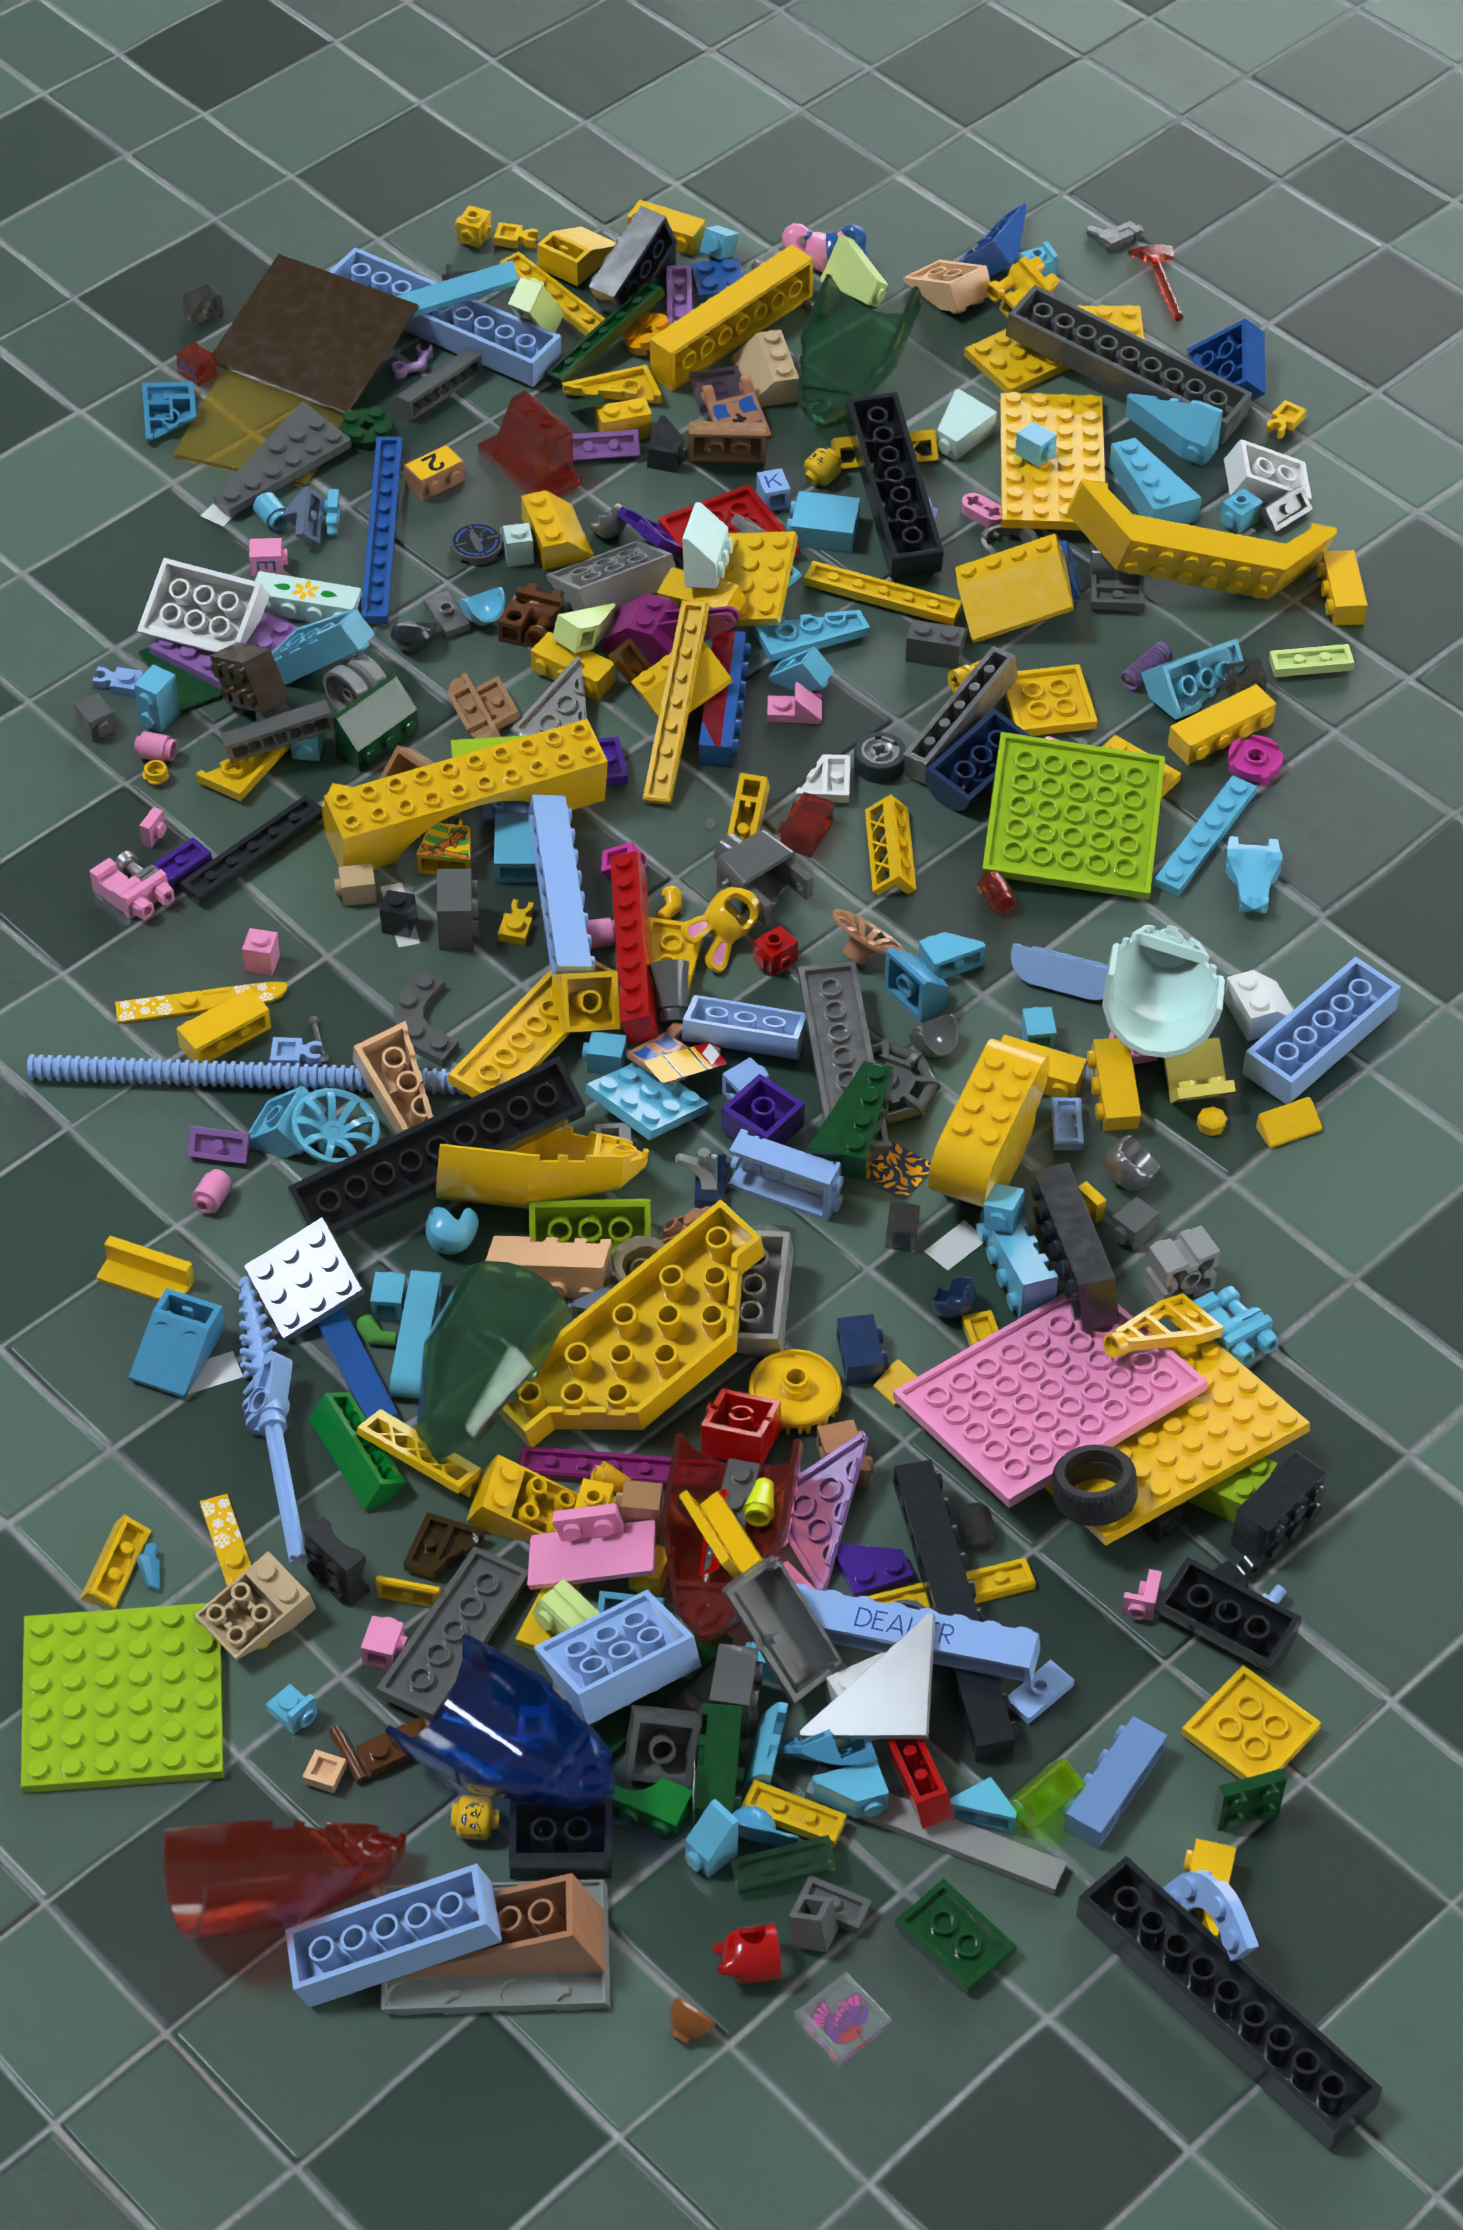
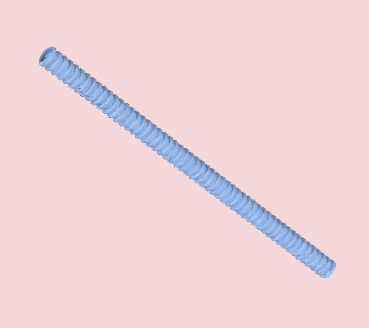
(213, 1073)

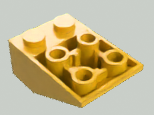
(573, 253)
(517, 1501)

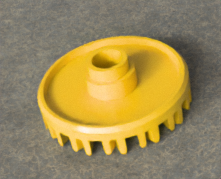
(803, 1384)

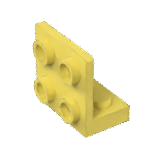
(1198, 1073)

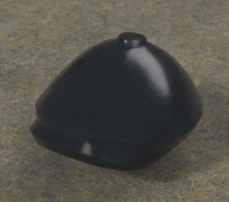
(413, 635)

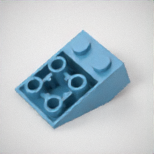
(177, 1342)

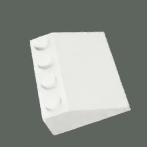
(202, 607)

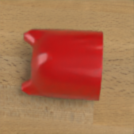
(750, 1955)

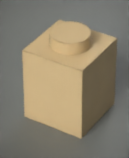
(356, 885)

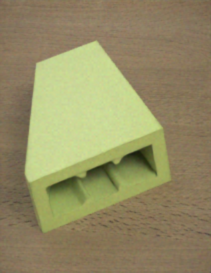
(855, 273)

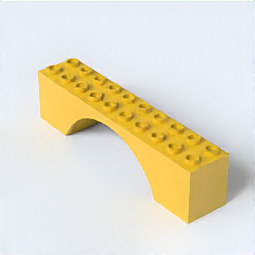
(387, 814)

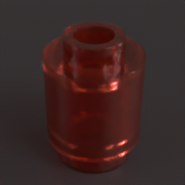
(996, 892)

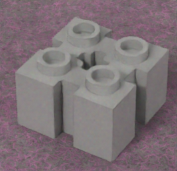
(1182, 1265)

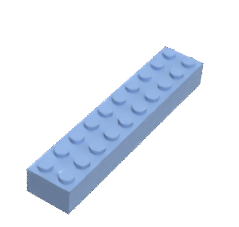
(501, 338)

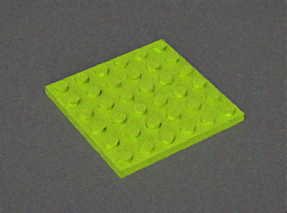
(1074, 815)
(120, 1699)

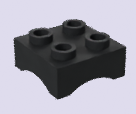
(335, 1562)

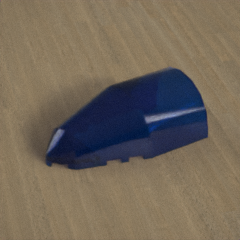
(512, 1736)

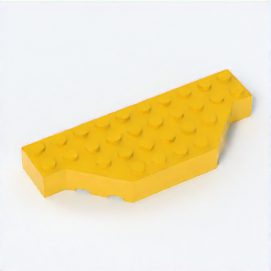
(645, 1336)

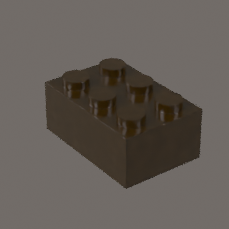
(249, 677)

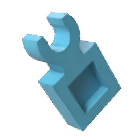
(331, 510)

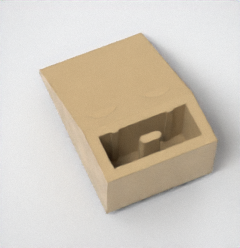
(256, 1607)

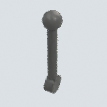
(313, 1021)

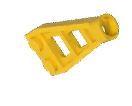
(1180, 1310)

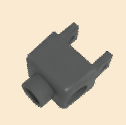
(761, 867)

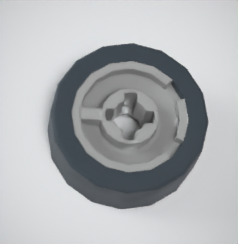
(879, 757)

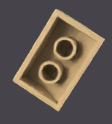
(770, 368)

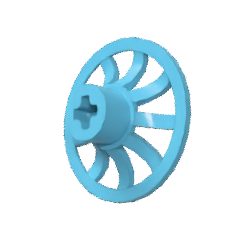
(331, 1131)

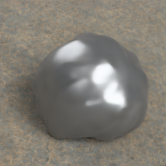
(1130, 1164)

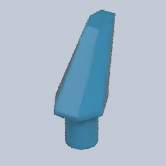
(150, 1567)

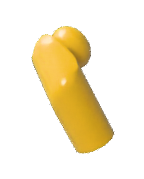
(673, 902)

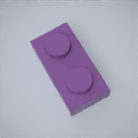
(219, 1144)

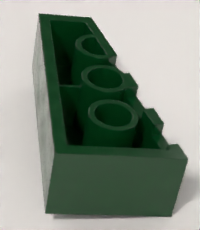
(855, 1121)

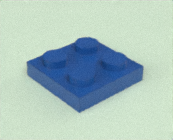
(714, 276)

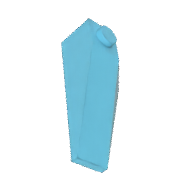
(1188, 681)

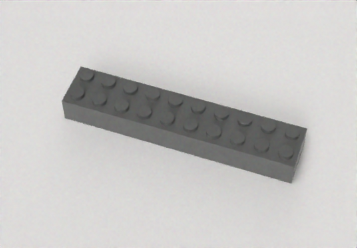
(1120, 357)

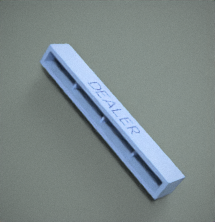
(957, 1640)

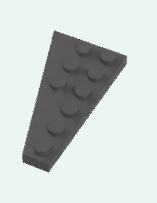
(289, 452)

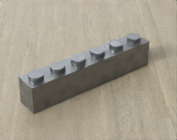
(962, 711)

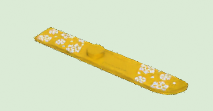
(191, 1002)
(226, 1538)

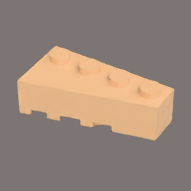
(394, 1077)
(570, 1267)

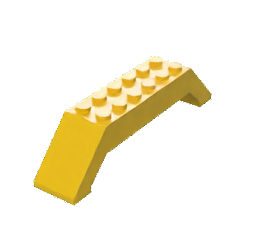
(1192, 552)

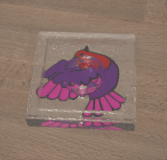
(843, 2018)

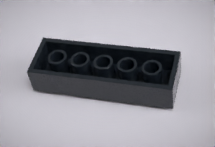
(1074, 1247)

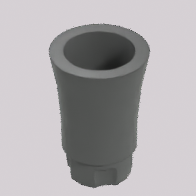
(671, 989)

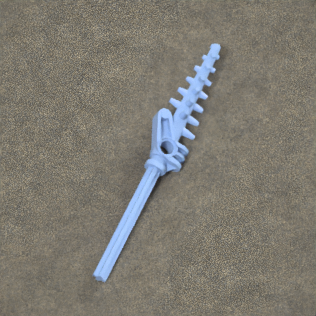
(268, 1407)

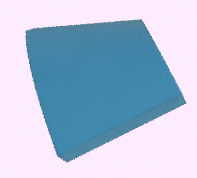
(167, 407)
(823, 1749)

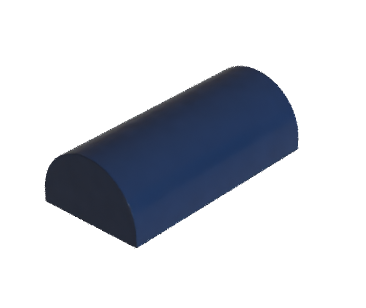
(969, 763)

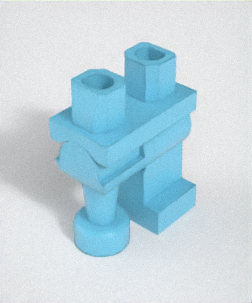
(1244, 1330)

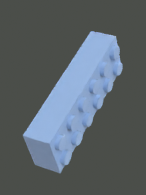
(1321, 1030)
(393, 1935)

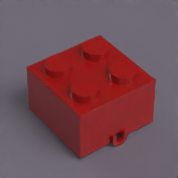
(740, 1427)

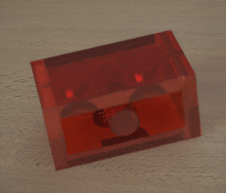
(807, 824)

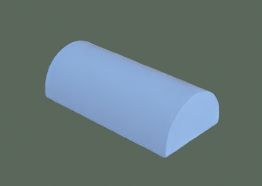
(744, 1027)

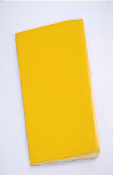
(1288, 1122)
(407, 1591)

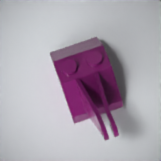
(653, 624)

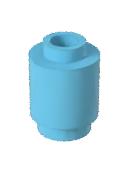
(270, 511)

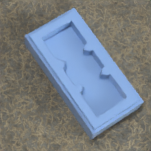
(1067, 1123)
(1046, 1687)

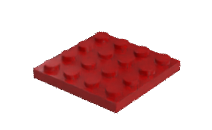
(741, 501)

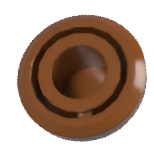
(688, 2021)

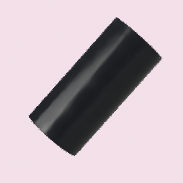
(1229, 1615)

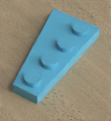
(810, 631)

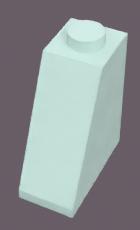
(964, 425)

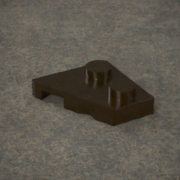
(440, 1545)

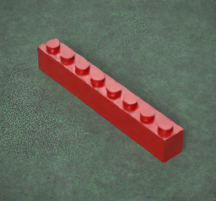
(633, 947)

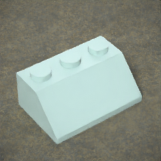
(705, 549)

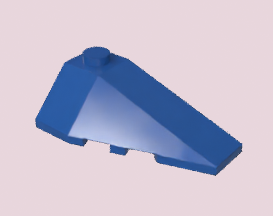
(1000, 245)

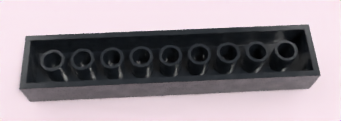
(408, 1162)
(1229, 2003)

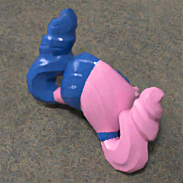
(820, 244)

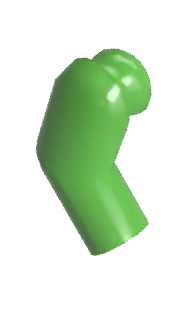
(373, 1334)

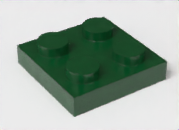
(1249, 1800)

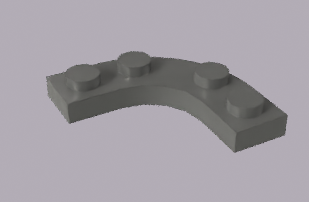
(411, 1006)

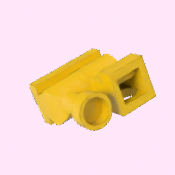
(1022, 278)

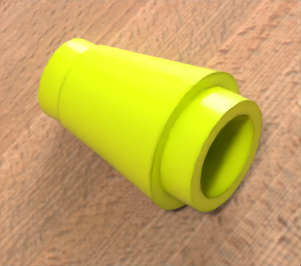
(760, 1503)

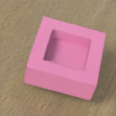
(153, 827)

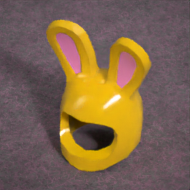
(723, 924)

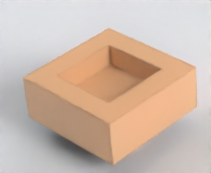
(324, 1771)

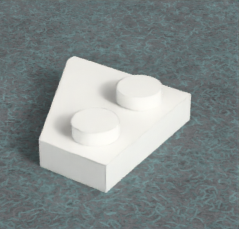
(829, 779)

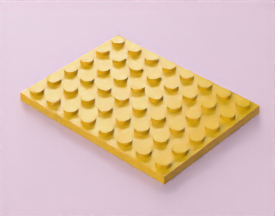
(1202, 1439)

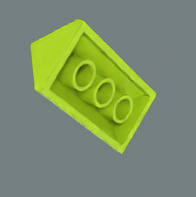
(590, 1219)

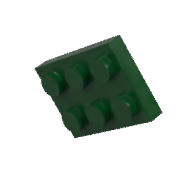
(955, 1936)

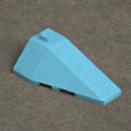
(1183, 427)

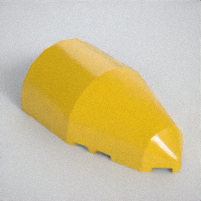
(549, 1168)

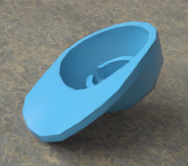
(758, 1826)

